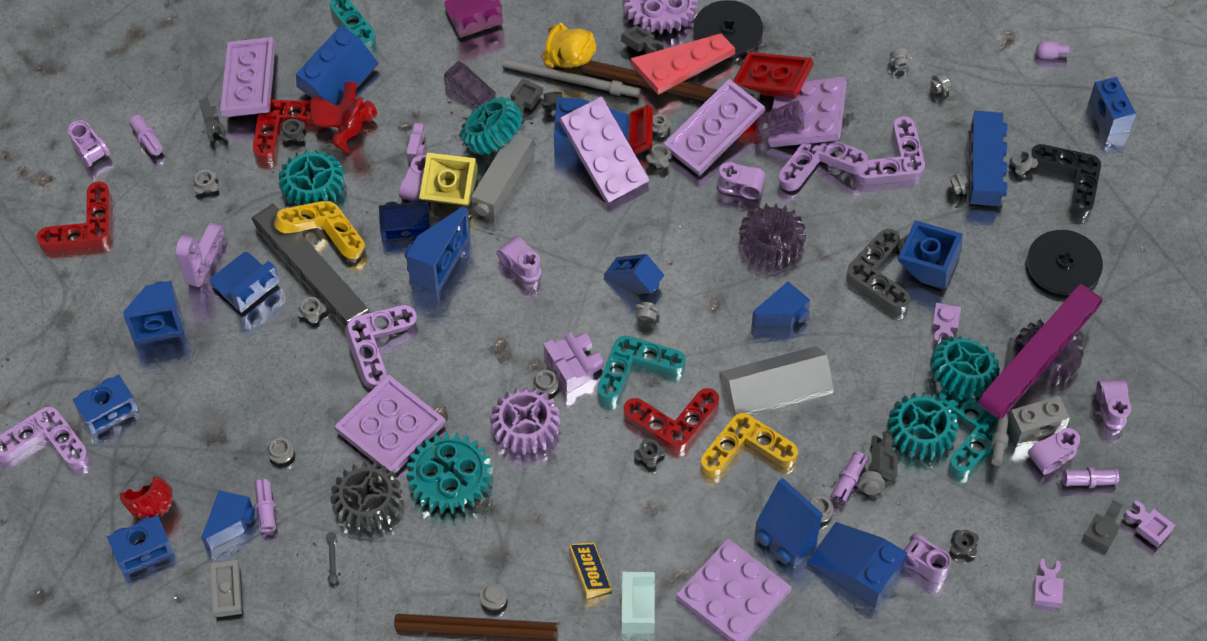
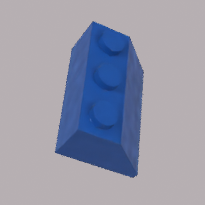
(337, 61)

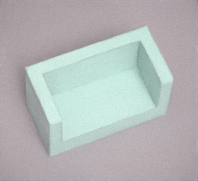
(638, 602)

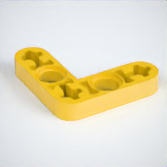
(323, 215)
(749, 437)

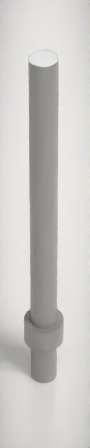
(615, 87)
(1000, 438)

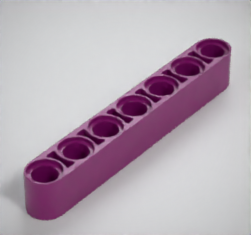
(1040, 352)

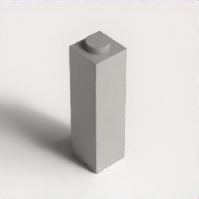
(502, 176)

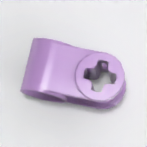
(89, 145)
(743, 181)
(412, 182)
(521, 259)
(1114, 403)
(1055, 450)
(924, 554)

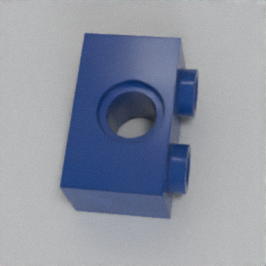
(1112, 106)
(99, 415)
(134, 556)

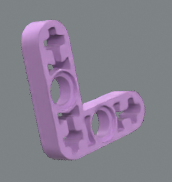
(822, 154)
(900, 163)
(197, 258)
(370, 332)
(42, 430)

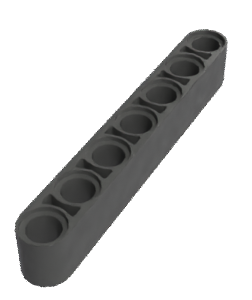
(311, 268)

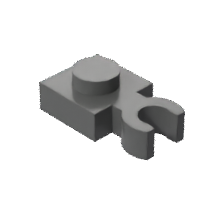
(641, 39)
(526, 95)

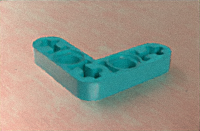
(361, 29)
(628, 358)
(977, 425)

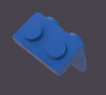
(245, 280)

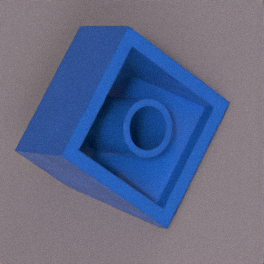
(931, 253)
(154, 313)

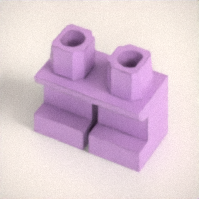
(570, 361)

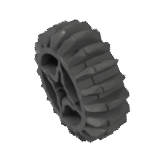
(356, 488)

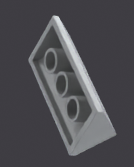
(778, 380)

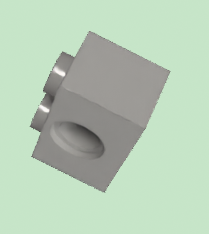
(1037, 421)

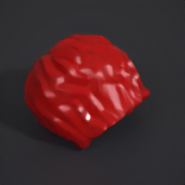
(149, 500)

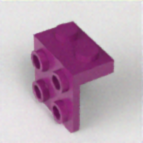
(474, 15)

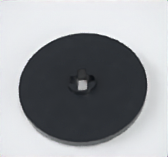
(744, 21)
(1051, 249)

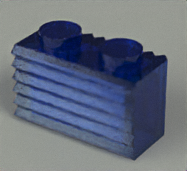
(403, 220)

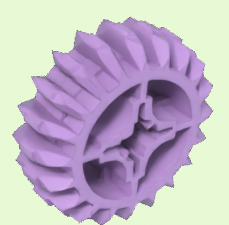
(524, 411)

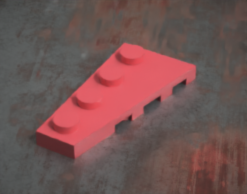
(678, 63)

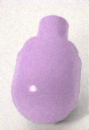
(1051, 49)

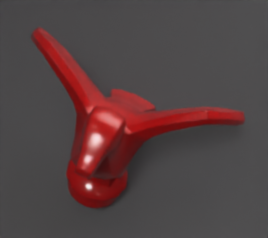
(344, 116)

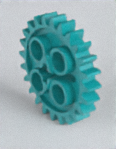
(433, 488)

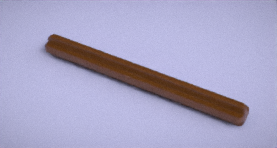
(632, 77)
(478, 626)

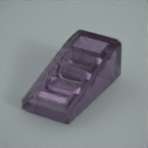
(458, 74)
(793, 120)

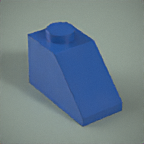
(635, 273)
(782, 309)
(227, 519)

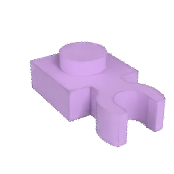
(415, 145)
(945, 321)
(1151, 526)
(1048, 588)

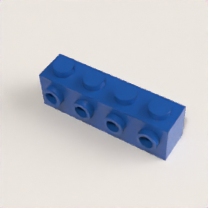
(987, 158)

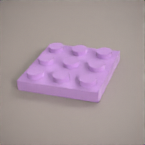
(823, 112)
(390, 424)
(733, 592)

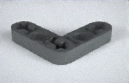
(871, 268)

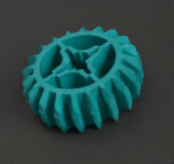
(491, 125)
(296, 181)
(969, 369)
(921, 434)

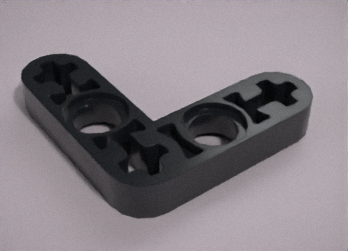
(1081, 173)

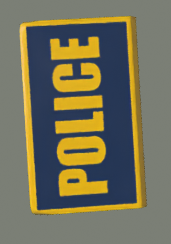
(589, 569)

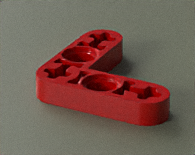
(274, 121)
(86, 230)
(671, 427)

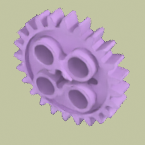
(661, 13)

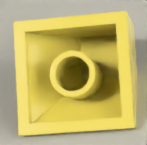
(448, 179)

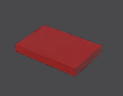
(774, 74)

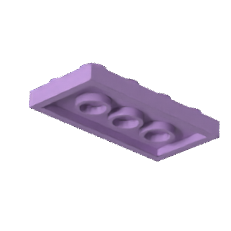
(248, 77)
(714, 127)
(604, 150)

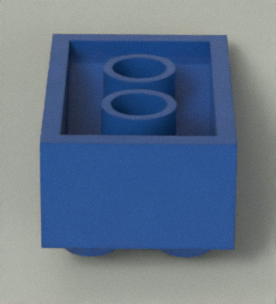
(562, 143)
(437, 250)
(788, 524)
(858, 561)

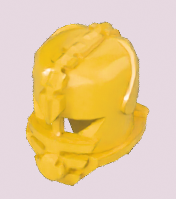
(575, 45)

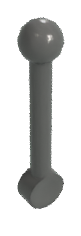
(331, 539)

